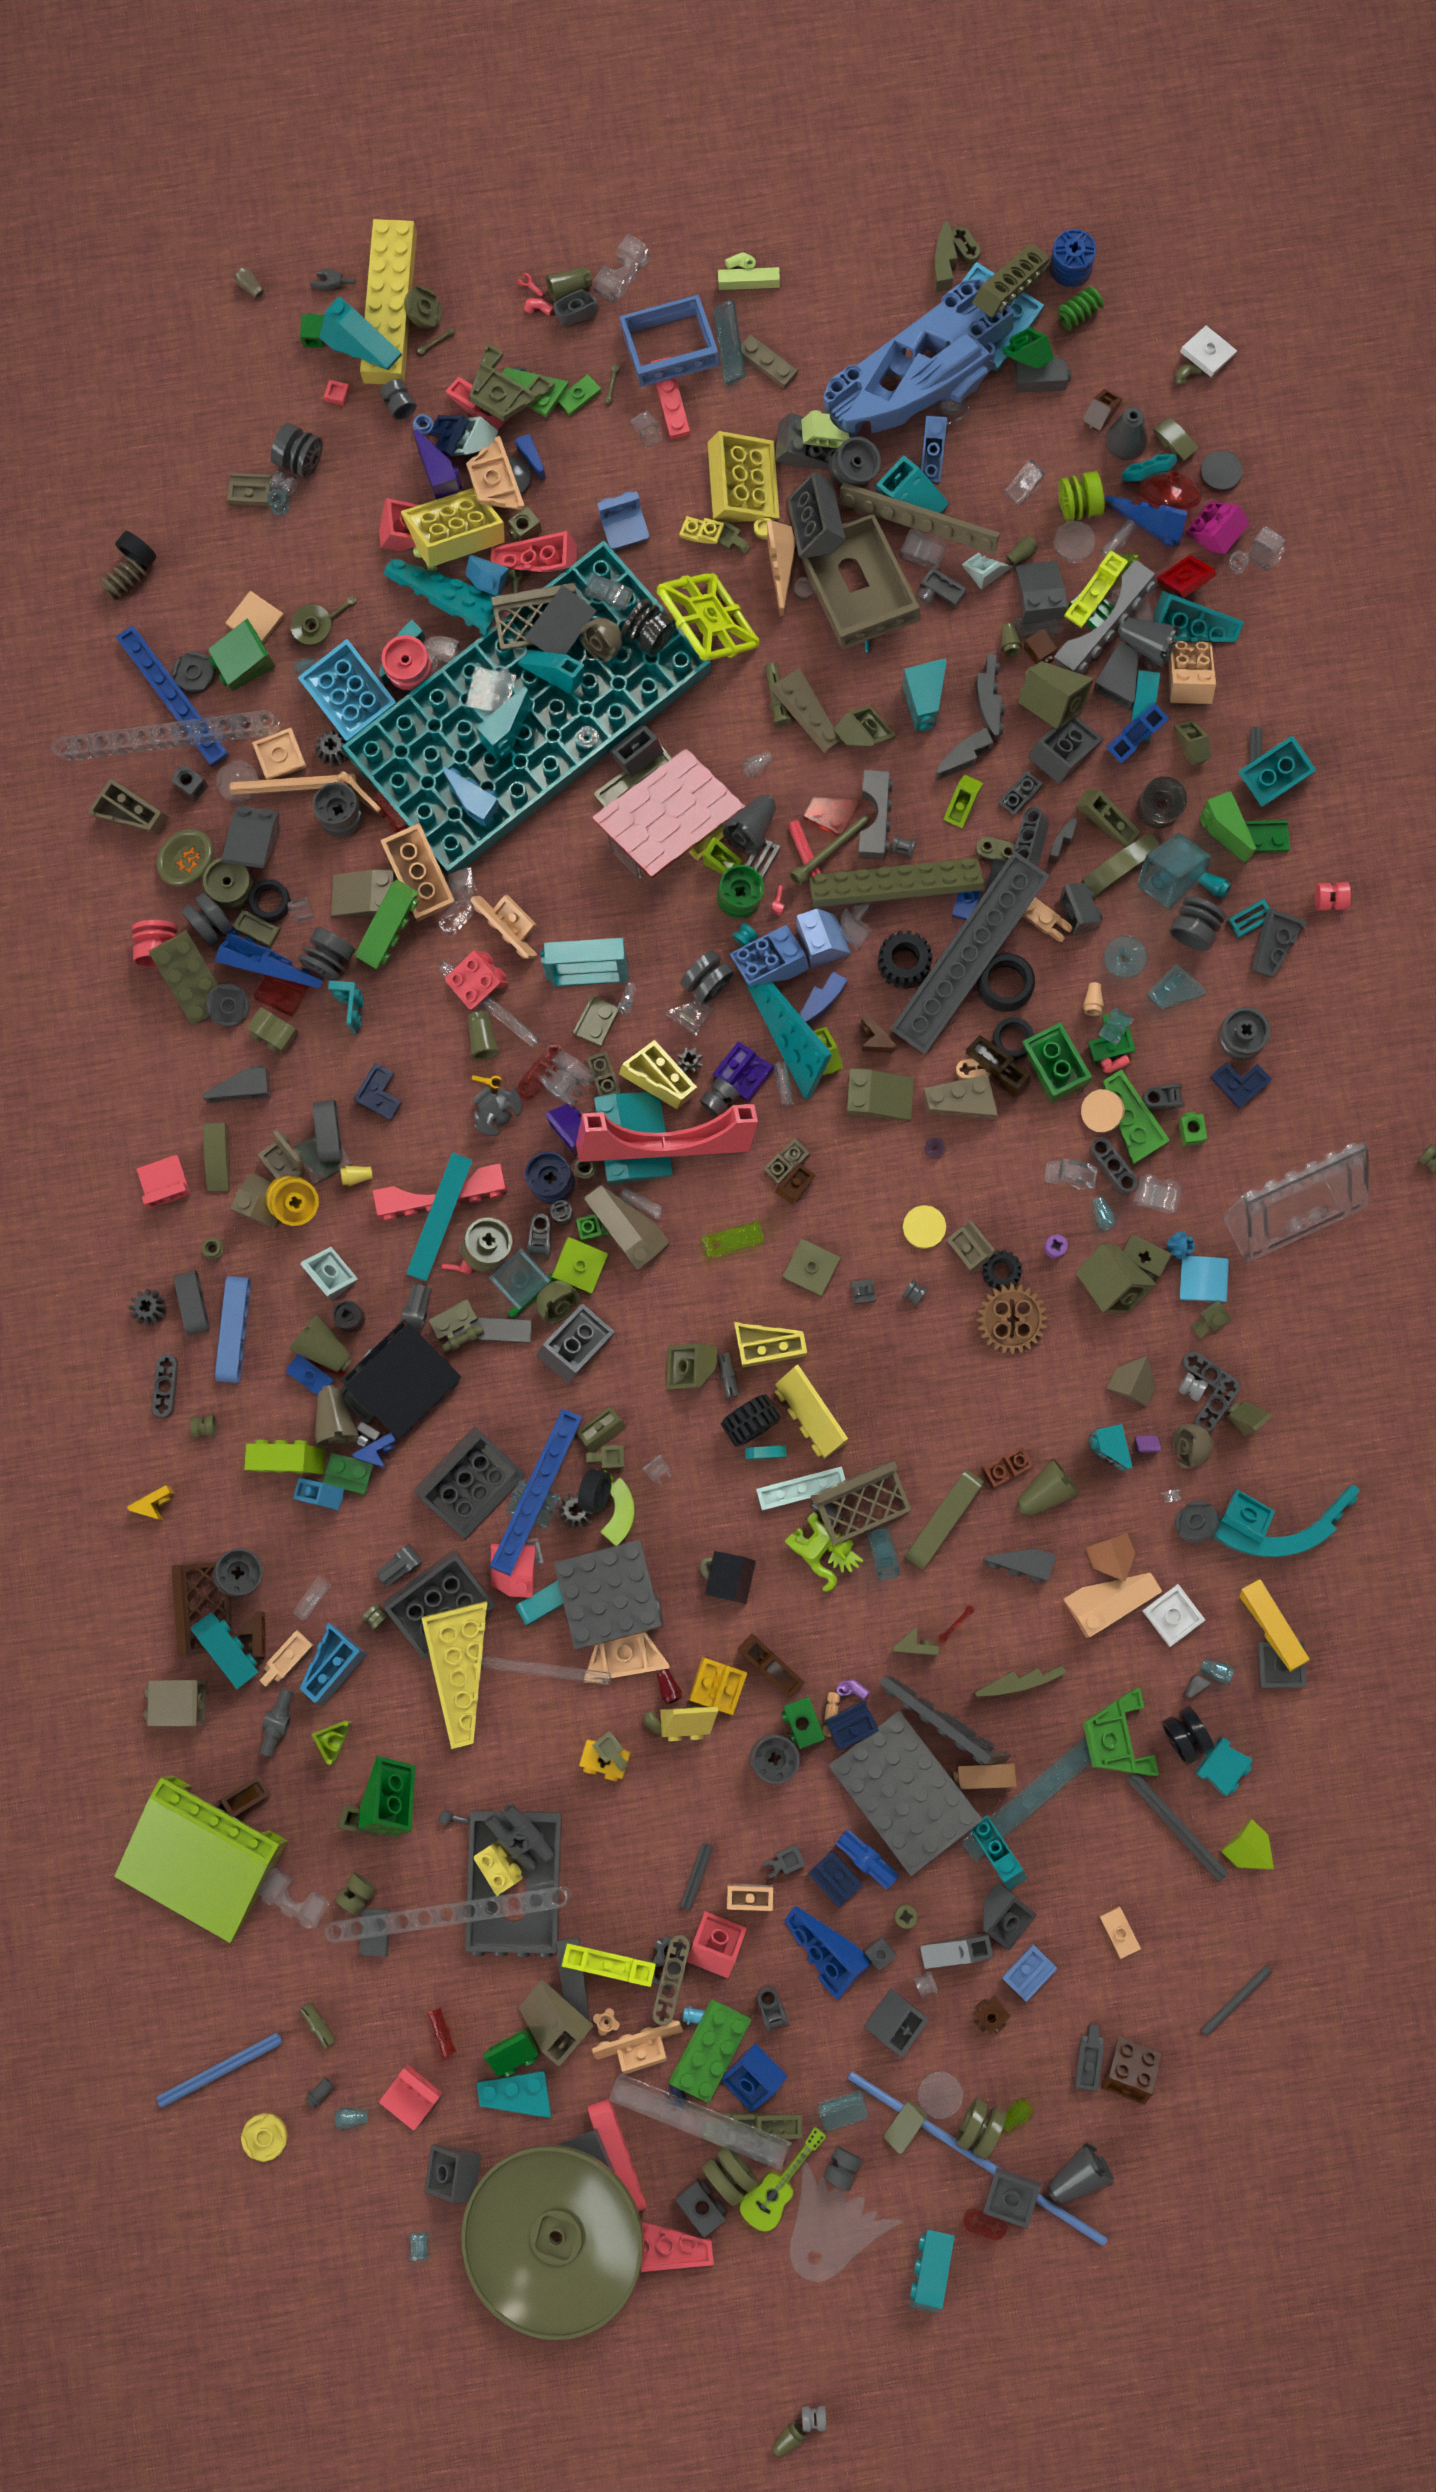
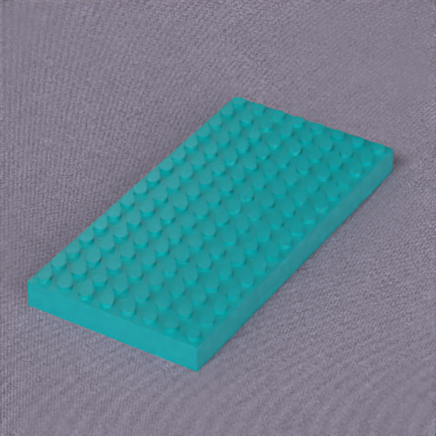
(434, 728)

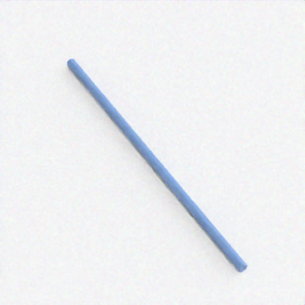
(986, 2164)

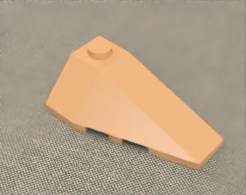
(782, 551)

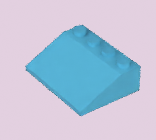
(347, 690)

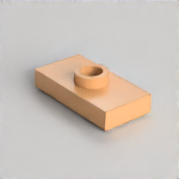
(1120, 1932)

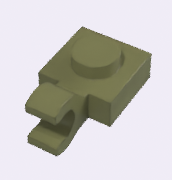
(730, 538)
(1213, 1318)
(610, 1457)
(609, 1748)

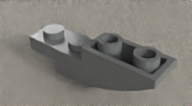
(988, 700)

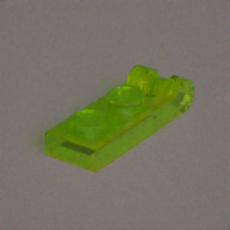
(733, 1239)

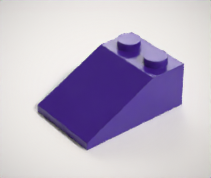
(441, 474)

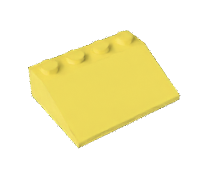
(742, 478)
(453, 527)
(811, 1413)

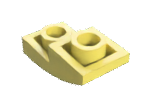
(701, 531)

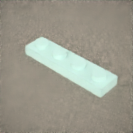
(798, 1488)

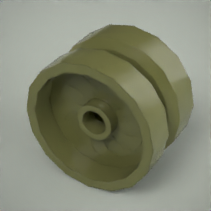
(216, 884)
(486, 1244)
(981, 2128)
(730, 2175)

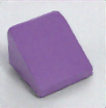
(1147, 1444)

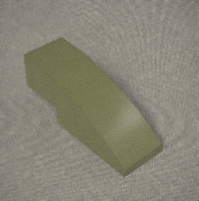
(944, 259)
(216, 1157)

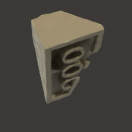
(631, 1230)

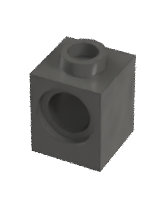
(192, 790)
(880, 1952)

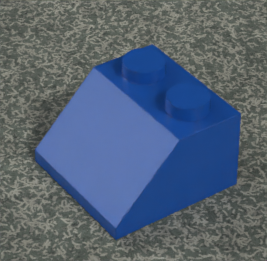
(753, 2077)

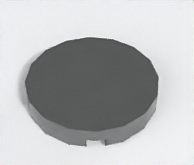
(1221, 471)
(193, 672)
(227, 1005)
(1197, 1522)

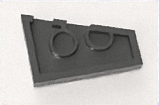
(1275, 940)

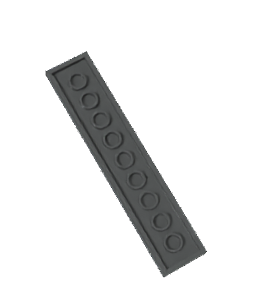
(969, 952)

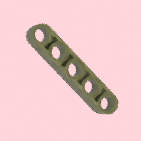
(944, 1519)

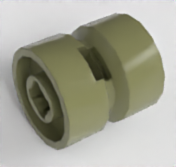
(355, 1894)

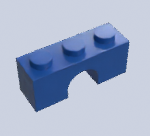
(1136, 731)

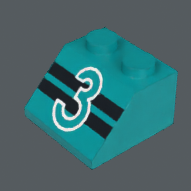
(1111, 1446)

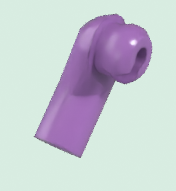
(852, 1687)

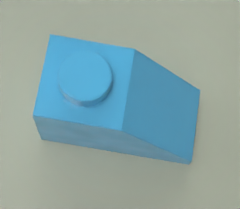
(486, 575)
(318, 1494)

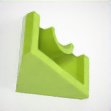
(331, 1740)
(1250, 1848)

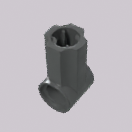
(415, 1311)
(403, 1562)

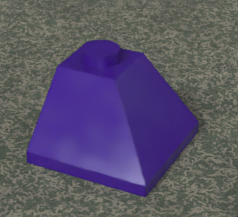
(566, 1124)

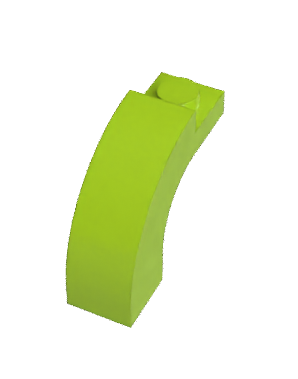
(624, 1515)

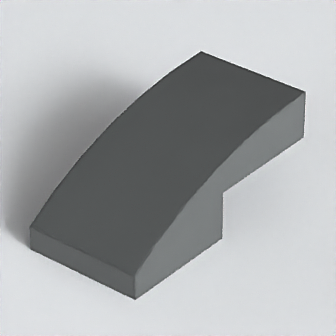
(1064, 837)

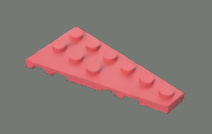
(674, 2249)

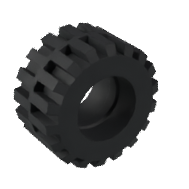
(910, 943)
(750, 1420)

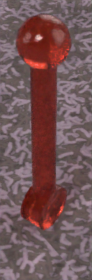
(343, 1374)
(968, 1610)

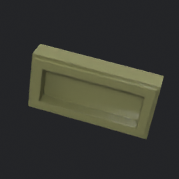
(256, 928)

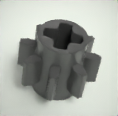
(687, 1066)

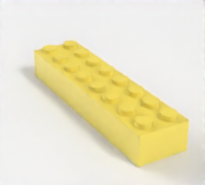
(388, 283)

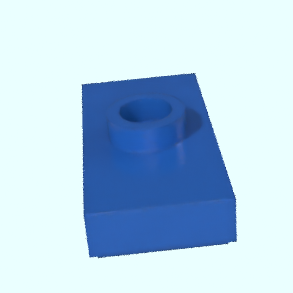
(965, 904)
(308, 1374)

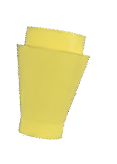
(355, 1174)

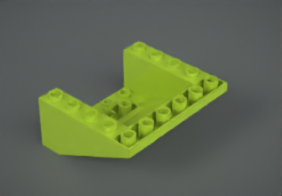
(198, 1859)

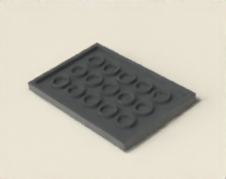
(905, 1793)

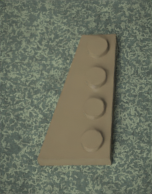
(805, 708)

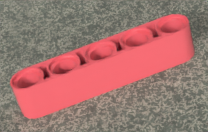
(606, 2122)

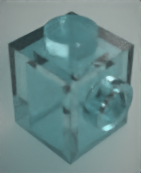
(1115, 1026)

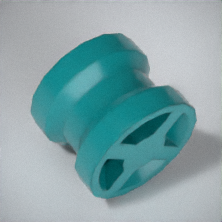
(745, 935)

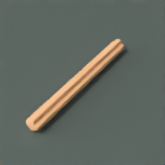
(281, 785)

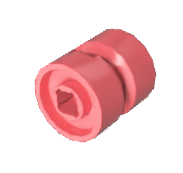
(1340, 896)

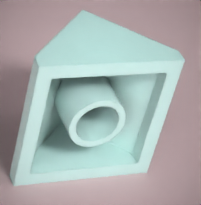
(329, 1273)

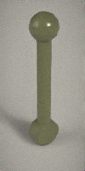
(422, 350)
(615, 369)
(351, 601)

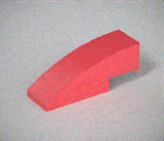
(460, 391)

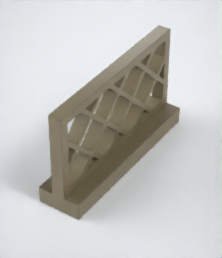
(519, 601)
(854, 1484)

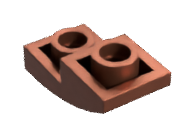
(1007, 1467)

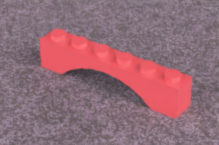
(483, 1183)

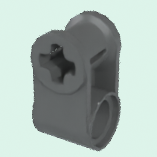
(1167, 1097)
(539, 1238)
(772, 2012)

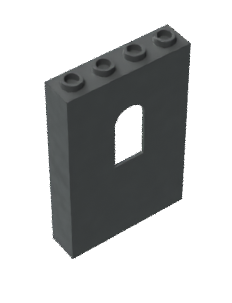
(536, 1930)

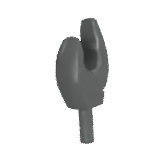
(333, 281)

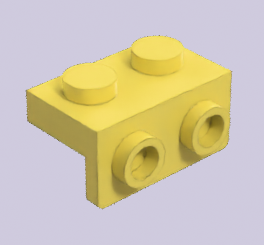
(498, 1868)

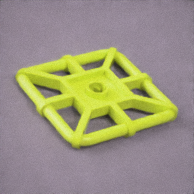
(708, 615)

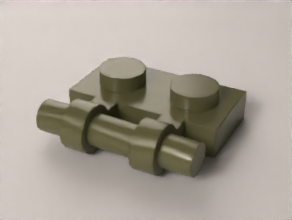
(454, 1319)

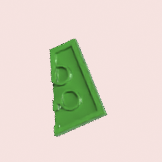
(547, 402)

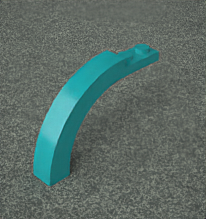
(1293, 1544)

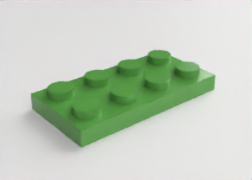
(710, 2050)

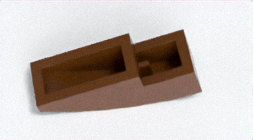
(770, 1665)
(243, 1797)

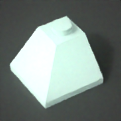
(476, 437)

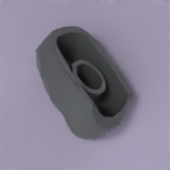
(575, 307)

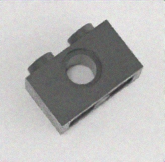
(706, 2220)

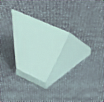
(984, 570)

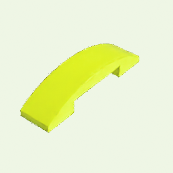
(1096, 589)
(608, 1965)

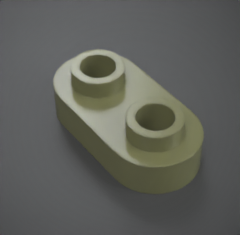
(996, 851)

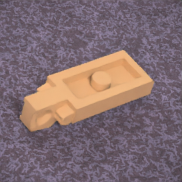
(286, 1658)

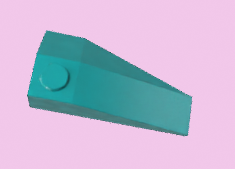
(1195, 620)

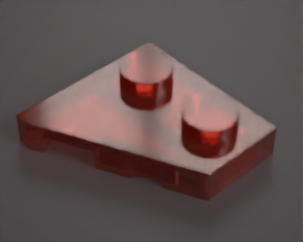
(831, 813)

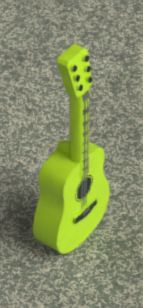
(765, 2203)

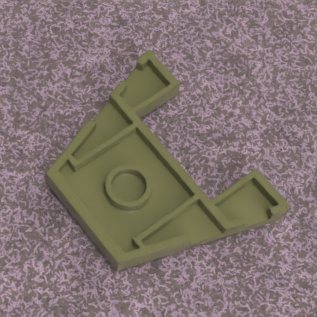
(501, 394)

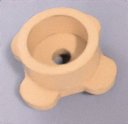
(607, 2015)

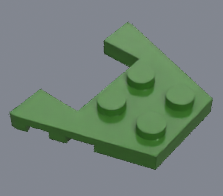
(1110, 1739)

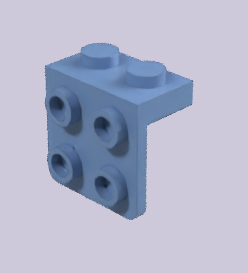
(623, 520)

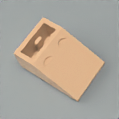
(1191, 673)

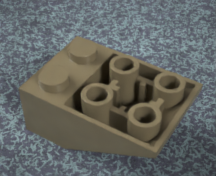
(553, 2022)

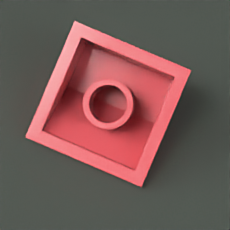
(716, 1944)

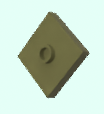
(811, 1267)

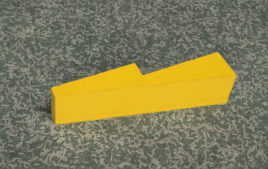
(1274, 1624)

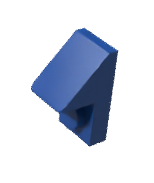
(371, 1452)

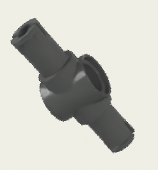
(276, 1722)

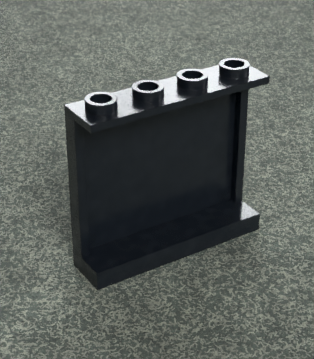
(401, 1379)

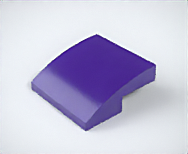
(744, 1071)

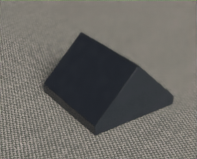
(730, 1577)

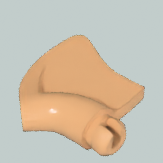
(362, 797)

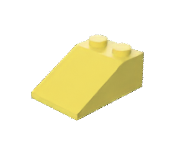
(687, 1722)

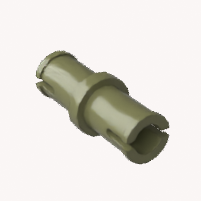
(317, 2025)

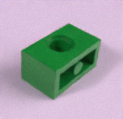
(812, 1733)

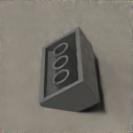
(816, 517)

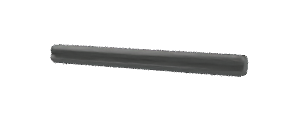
(1177, 1826)

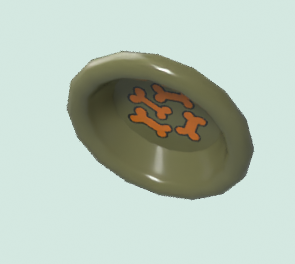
(184, 857)

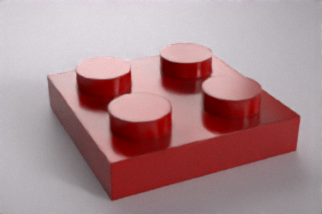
(1186, 576)

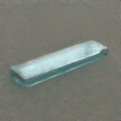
(729, 342)

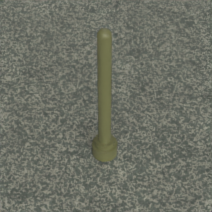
(800, 874)

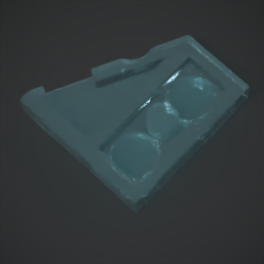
(1175, 988)

